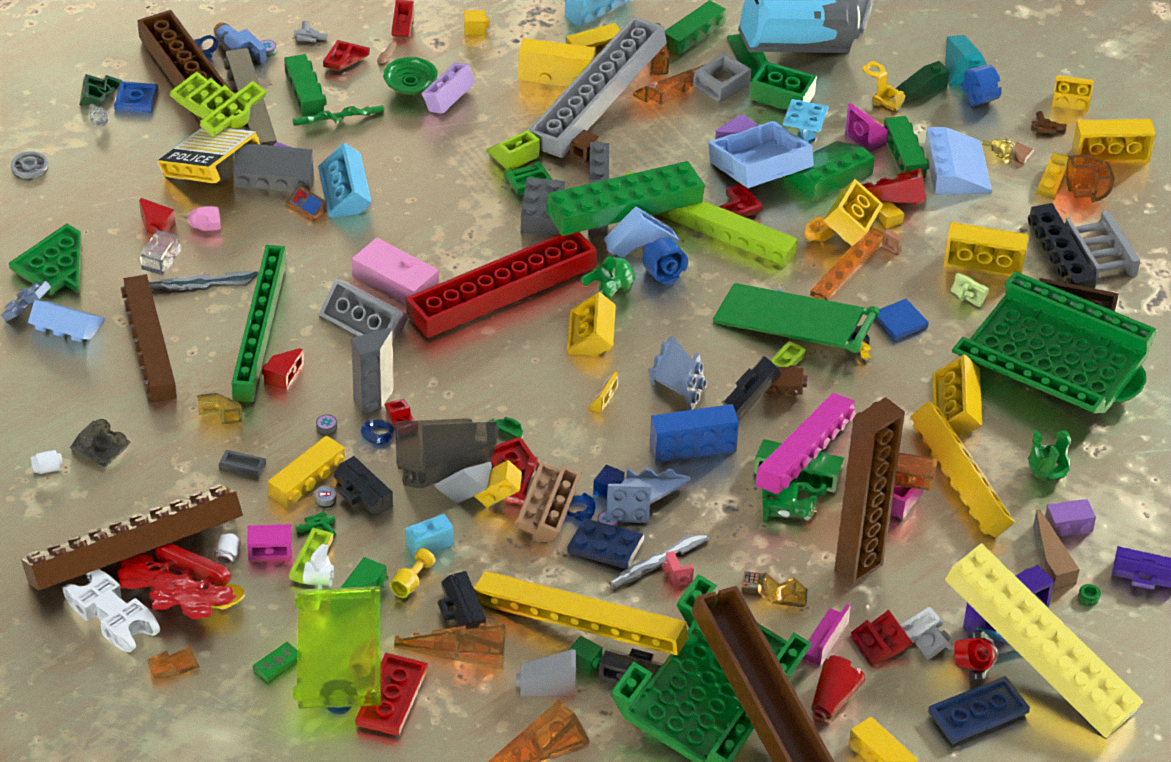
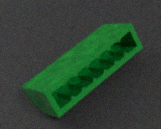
(823, 468)

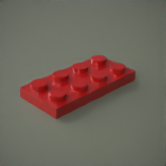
(399, 687)

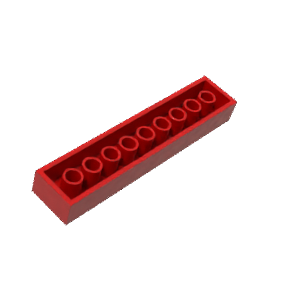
(500, 283)

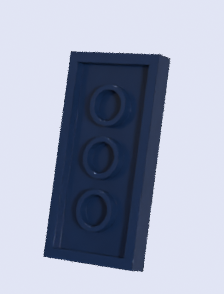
(978, 709)

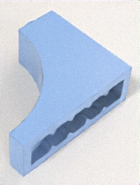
(635, 231)

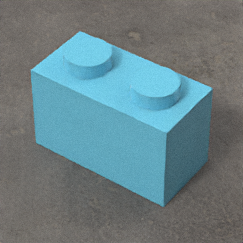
(431, 534)

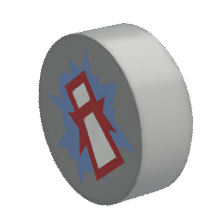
(325, 496)

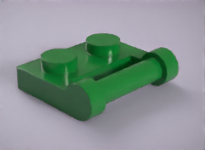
(518, 177)

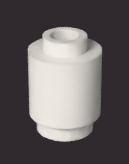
(46, 462)
(227, 549)

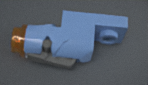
(233, 40)

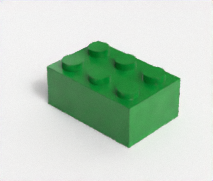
(780, 84)

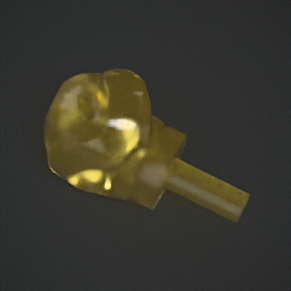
(1001, 147)

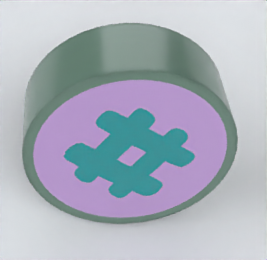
(270, 47)

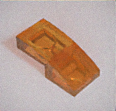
(168, 665)

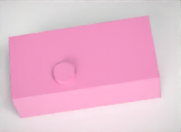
(393, 270)

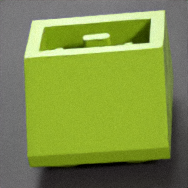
(516, 150)

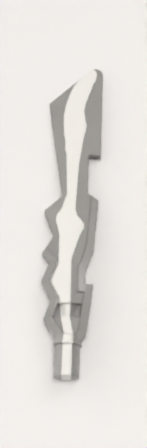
(655, 560)

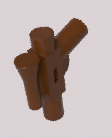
(1046, 125)

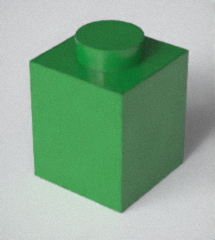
(587, 655)

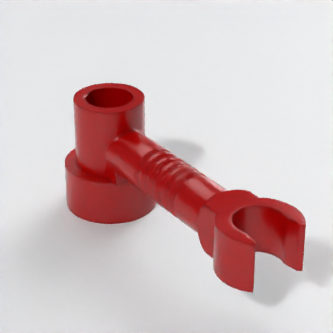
(519, 497)

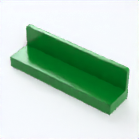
(752, 60)

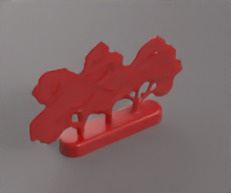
(179, 589)

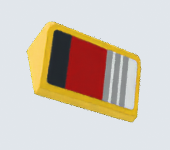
(604, 393)

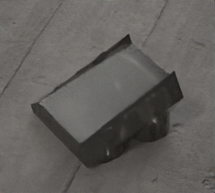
(100, 443)

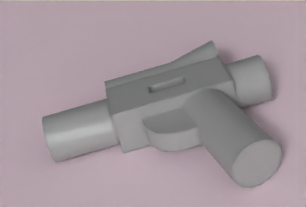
(309, 34)

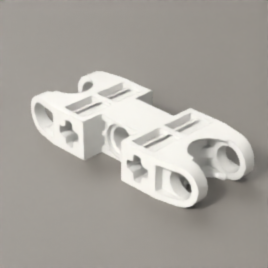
(117, 618)

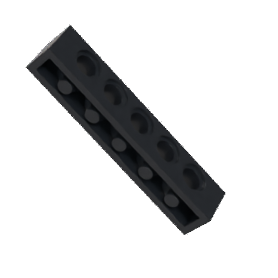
(1060, 246)

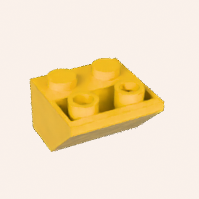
(1072, 92)

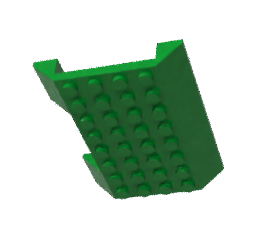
(690, 697)

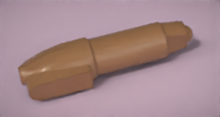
(384, 57)

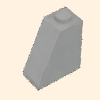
(549, 675)

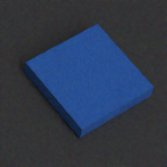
(136, 97)
(901, 319)

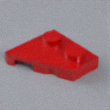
(344, 54)

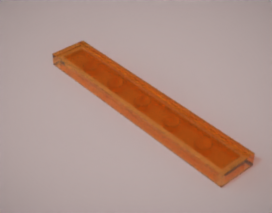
(848, 265)

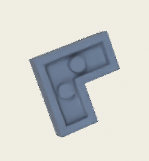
(24, 298)

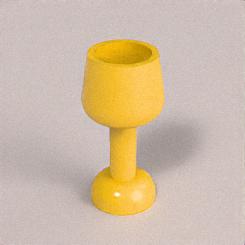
(405, 579)

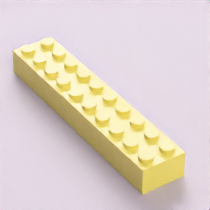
(1043, 640)

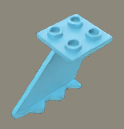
(807, 117)

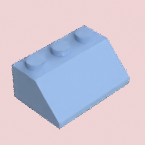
(64, 320)

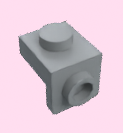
(933, 642)

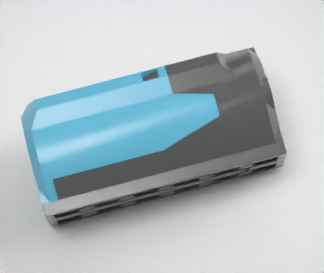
(800, 25)

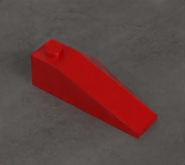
(905, 188)

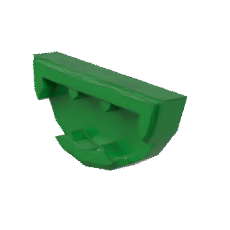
(509, 428)

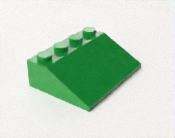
(833, 169)

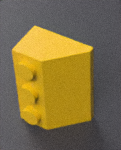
(591, 326)

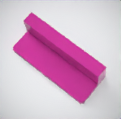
(827, 634)

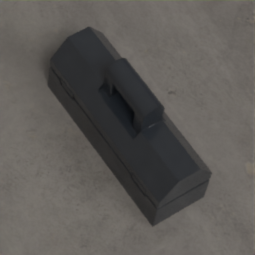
(752, 386)
(365, 486)
(463, 599)
(616, 663)

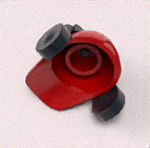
(976, 653)

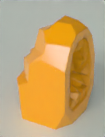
(818, 230)

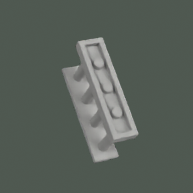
(1114, 237)

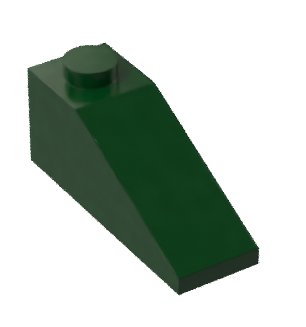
(925, 81)

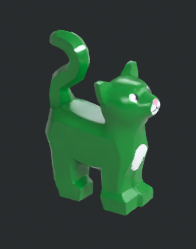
(787, 503)

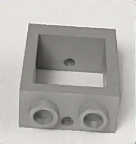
(720, 91)

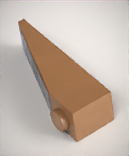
(1053, 554)

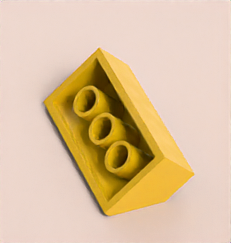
(959, 394)

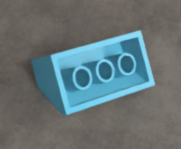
(344, 182)

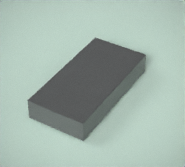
(242, 463)

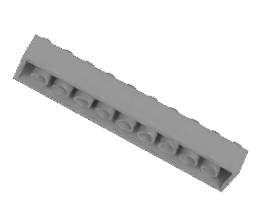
(598, 85)

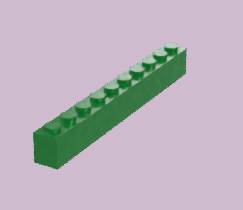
(258, 324)

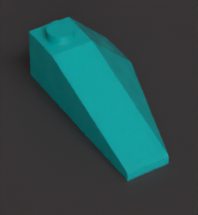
(960, 57)

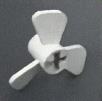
(319, 570)

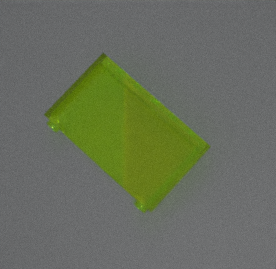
(338, 647)

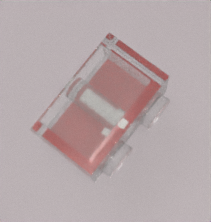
(160, 252)

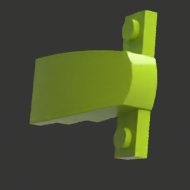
(217, 104)

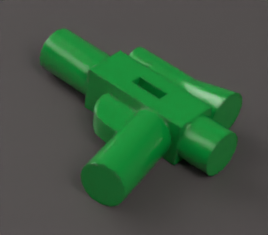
(318, 521)

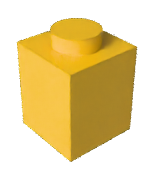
(475, 22)

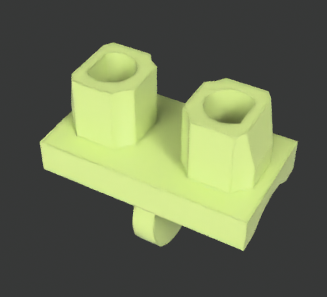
(969, 290)

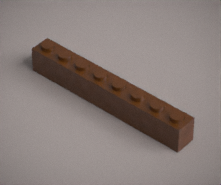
(149, 338)

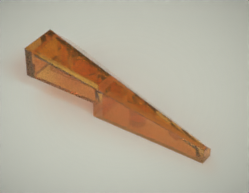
(666, 88)
(550, 733)

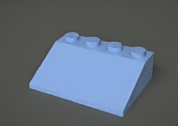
(956, 162)

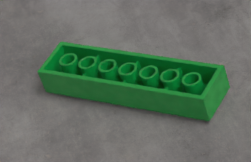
(612, 199)

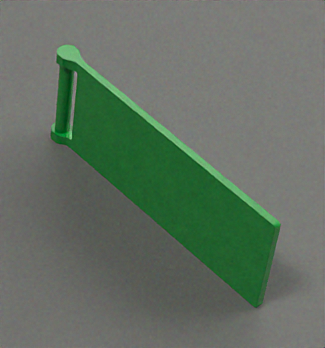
(795, 316)

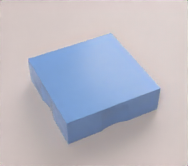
(761, 154)

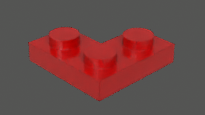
(742, 202)

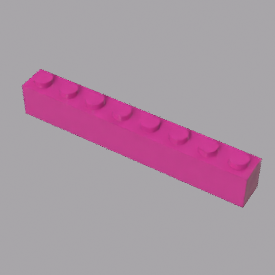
(805, 443)

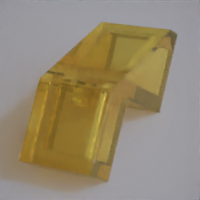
(216, 403)
(788, 593)

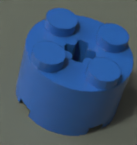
(981, 85)
(664, 260)

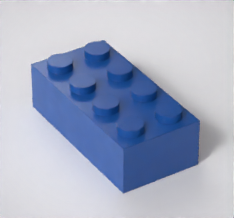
(694, 433)

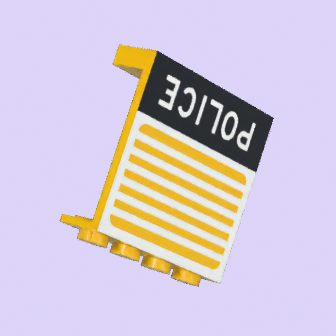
(201, 152)

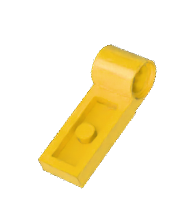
(1053, 176)

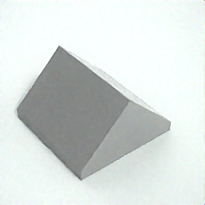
(465, 482)

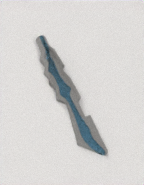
(204, 281)

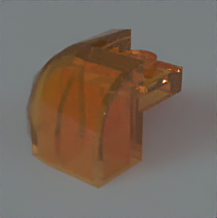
(1089, 177)

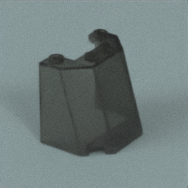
(441, 448)

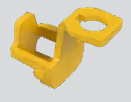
(884, 91)

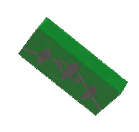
(276, 662)

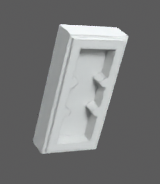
(921, 623)

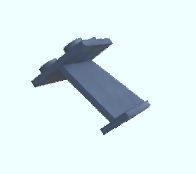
(679, 372)
(633, 497)

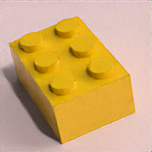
(853, 212)

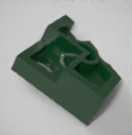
(97, 90)

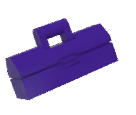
(1142, 567)

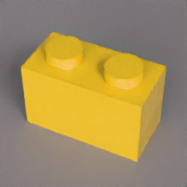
(502, 483)

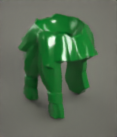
(614, 275)
(1043, 457)

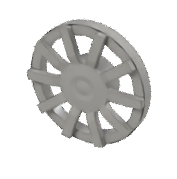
(29, 164)

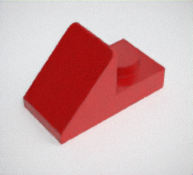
(403, 18)

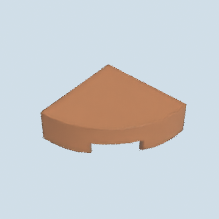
(1022, 152)

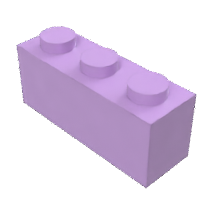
(448, 88)

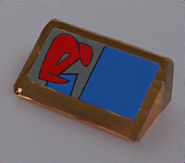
(307, 203)

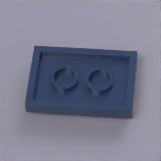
(605, 543)

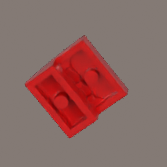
(881, 638)

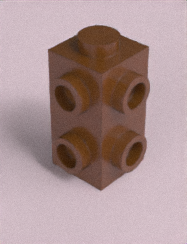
(789, 382)

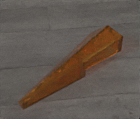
(476, 645)

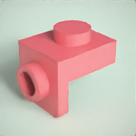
(677, 574)

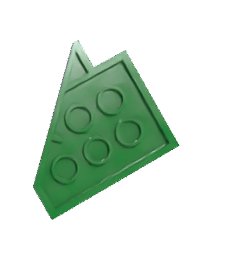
(52, 260)

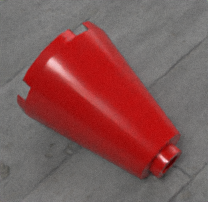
(835, 686)

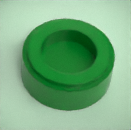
(1089, 594)

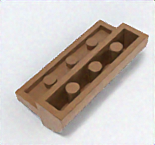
(547, 501)

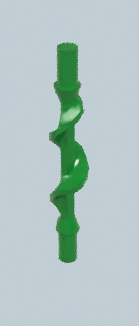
(338, 117)

